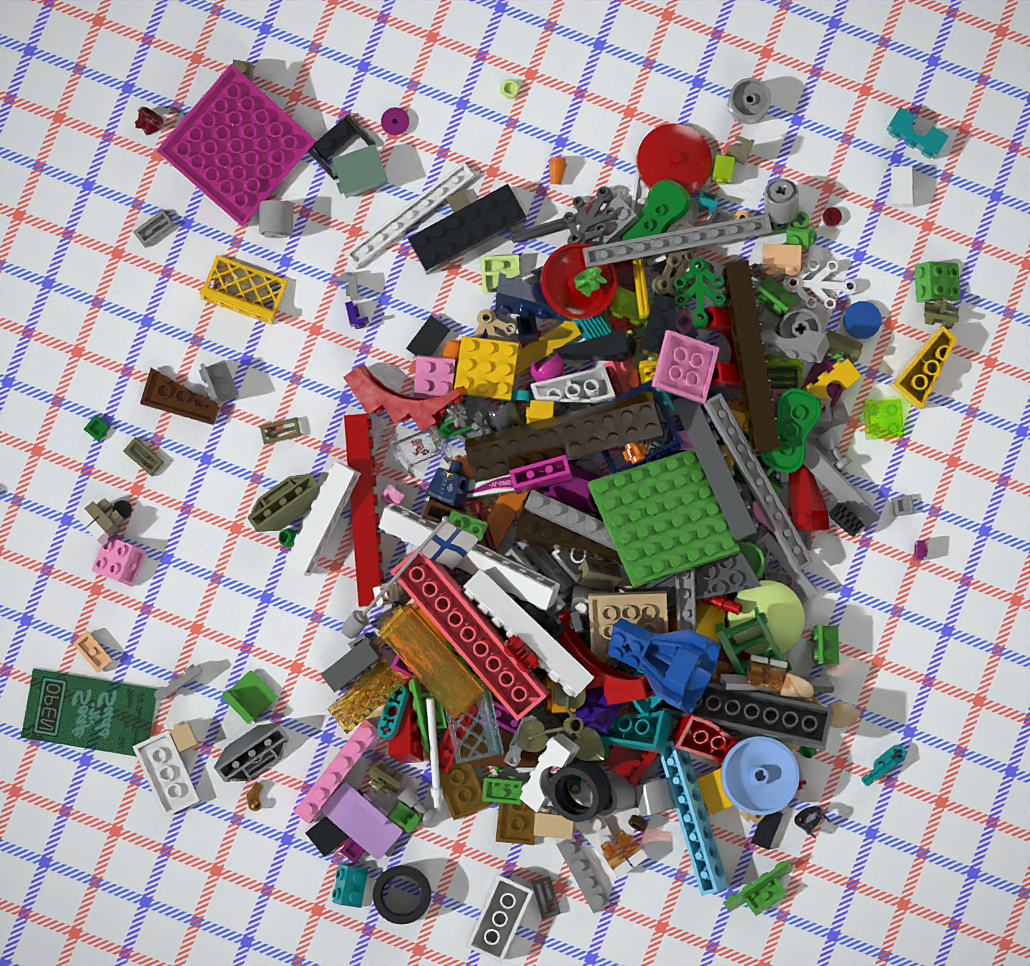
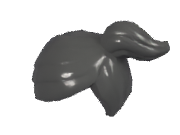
(505, 417)

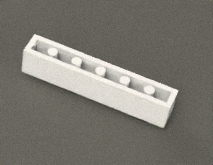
(322, 518)

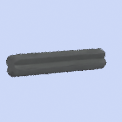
(538, 230)

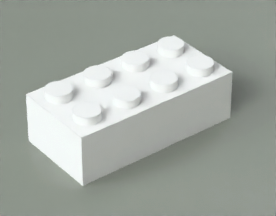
(499, 918)

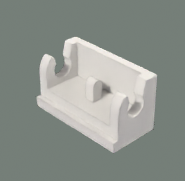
(902, 186)

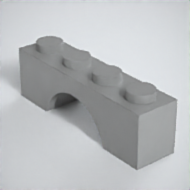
(809, 346)

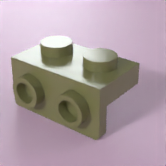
(843, 346)

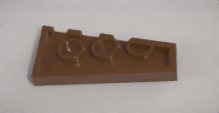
(174, 398)

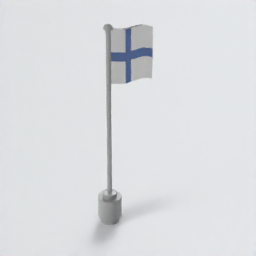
(444, 545)

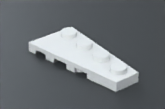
(594, 829)

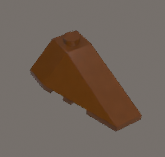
(528, 759)

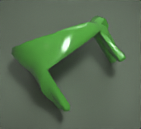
(589, 280)

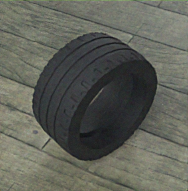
(564, 802)
(409, 917)

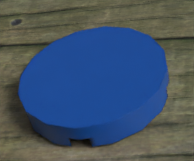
(862, 320)

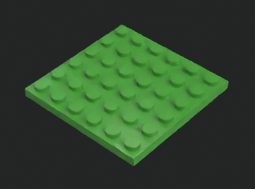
(663, 517)

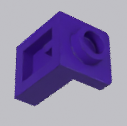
(353, 312)

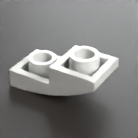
(394, 593)

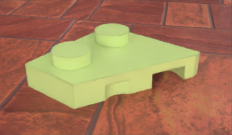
(493, 265)

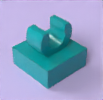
(709, 200)

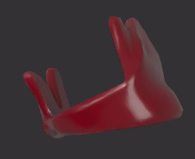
(148, 120)

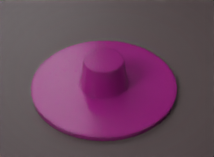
(395, 121)

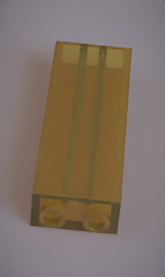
(431, 660)

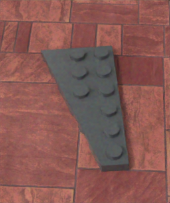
(712, 579)

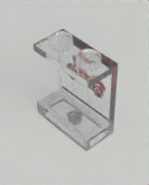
(420, 448)

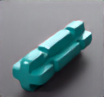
(878, 771)

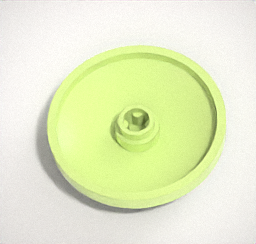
(782, 610)

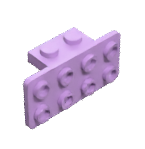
(361, 820)

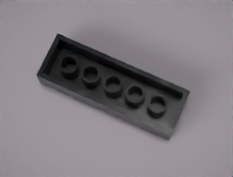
(467, 229)

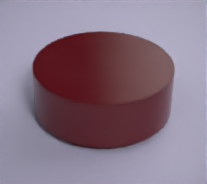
(832, 217)

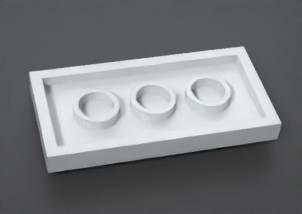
(166, 773)

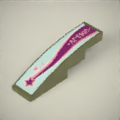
(489, 488)

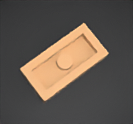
(92, 651)

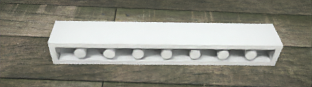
(517, 622)

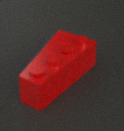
(406, 745)

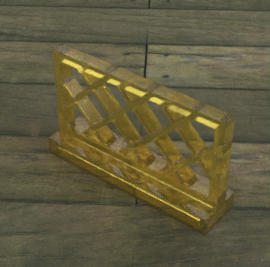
(368, 687)

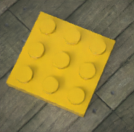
(487, 367)

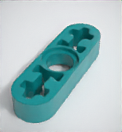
(397, 718)

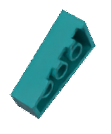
(639, 731)

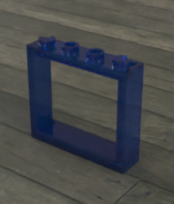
(658, 453)

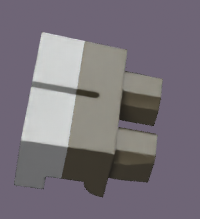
(97, 521)

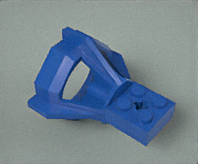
(673, 662)

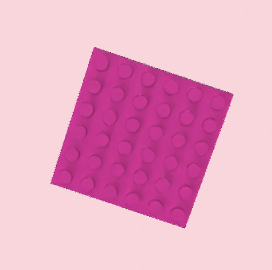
(236, 145)

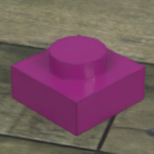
(920, 550)

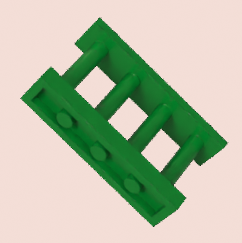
(733, 650)

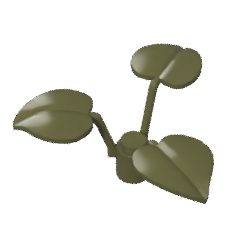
(533, 738)

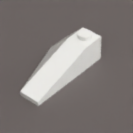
(584, 386)

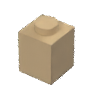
(184, 736)

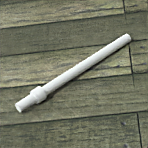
(436, 790)

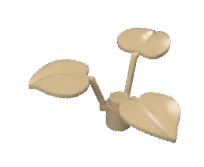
(801, 690)

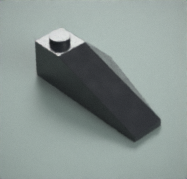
(609, 347)

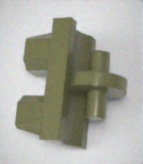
(941, 311)
(382, 780)

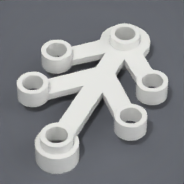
(816, 284)

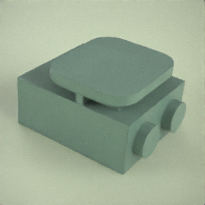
(359, 171)

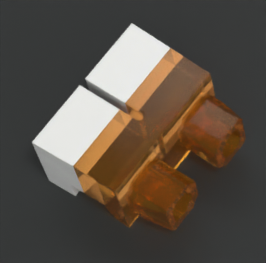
(763, 675)
(615, 854)

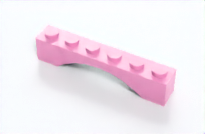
(336, 771)

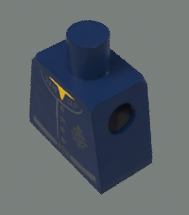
(449, 485)

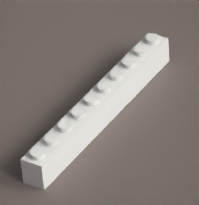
(504, 572)

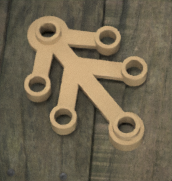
(488, 325)

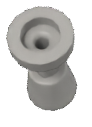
(830, 442)
(411, 800)

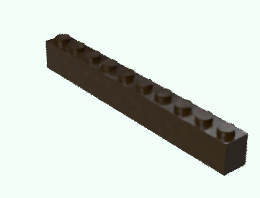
(750, 357)

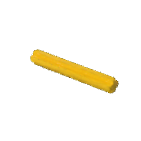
(641, 289)

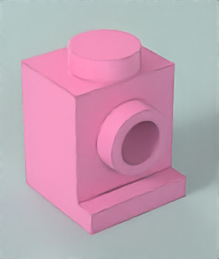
(684, 322)

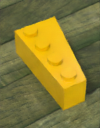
(921, 371)

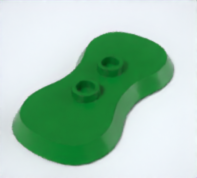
(664, 206)
(796, 416)

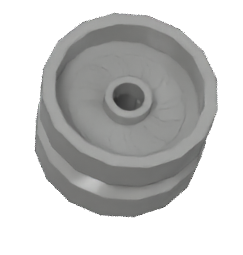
(748, 112)
(798, 319)

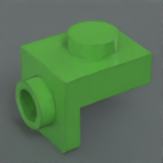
(801, 237)
(775, 484)
(404, 816)

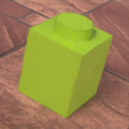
(723, 169)

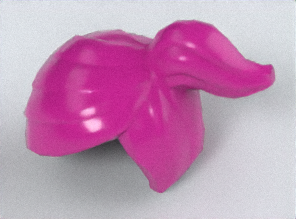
(546, 370)

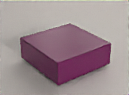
(352, 850)

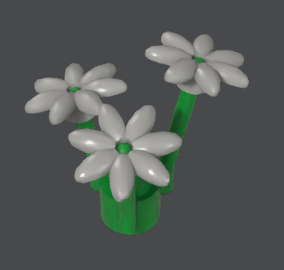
(457, 418)

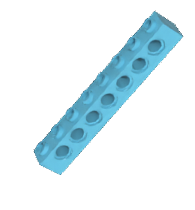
(693, 820)

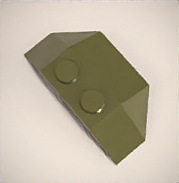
(284, 503)

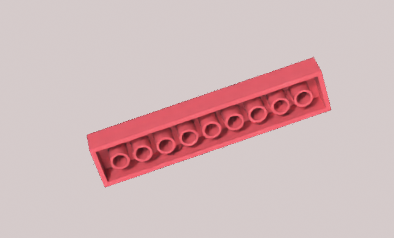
(470, 633)

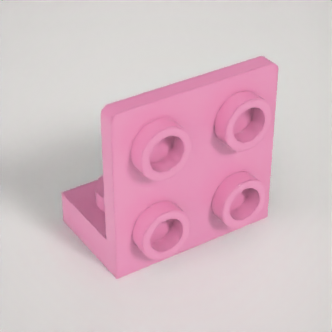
(119, 561)

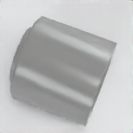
(781, 200)
(276, 218)
(622, 796)
(653, 796)

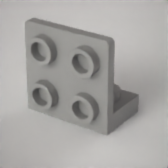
(219, 381)

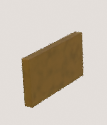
(461, 788)

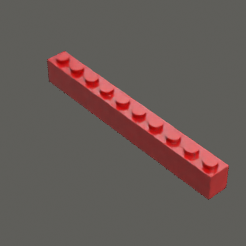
(363, 507)

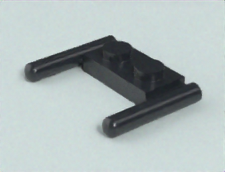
(334, 139)

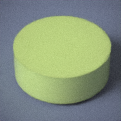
(509, 89)

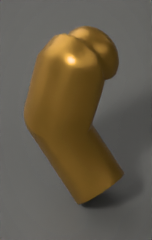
(253, 798)

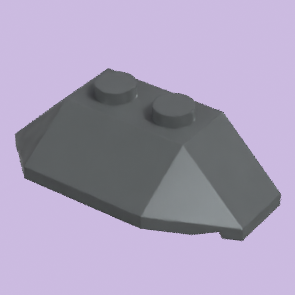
(252, 753)

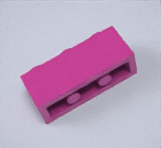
(540, 474)

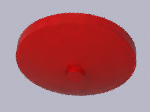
(674, 154)
(561, 291)

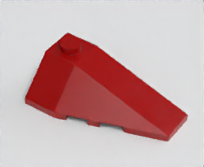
(806, 502)
(702, 738)

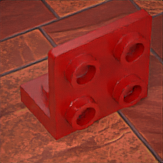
(629, 762)

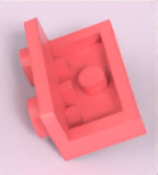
(622, 376)

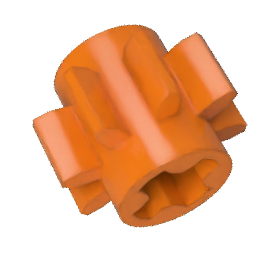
(635, 452)

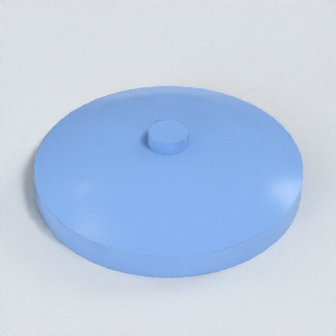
(760, 775)

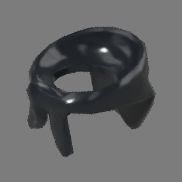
(801, 817)

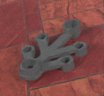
(590, 219)

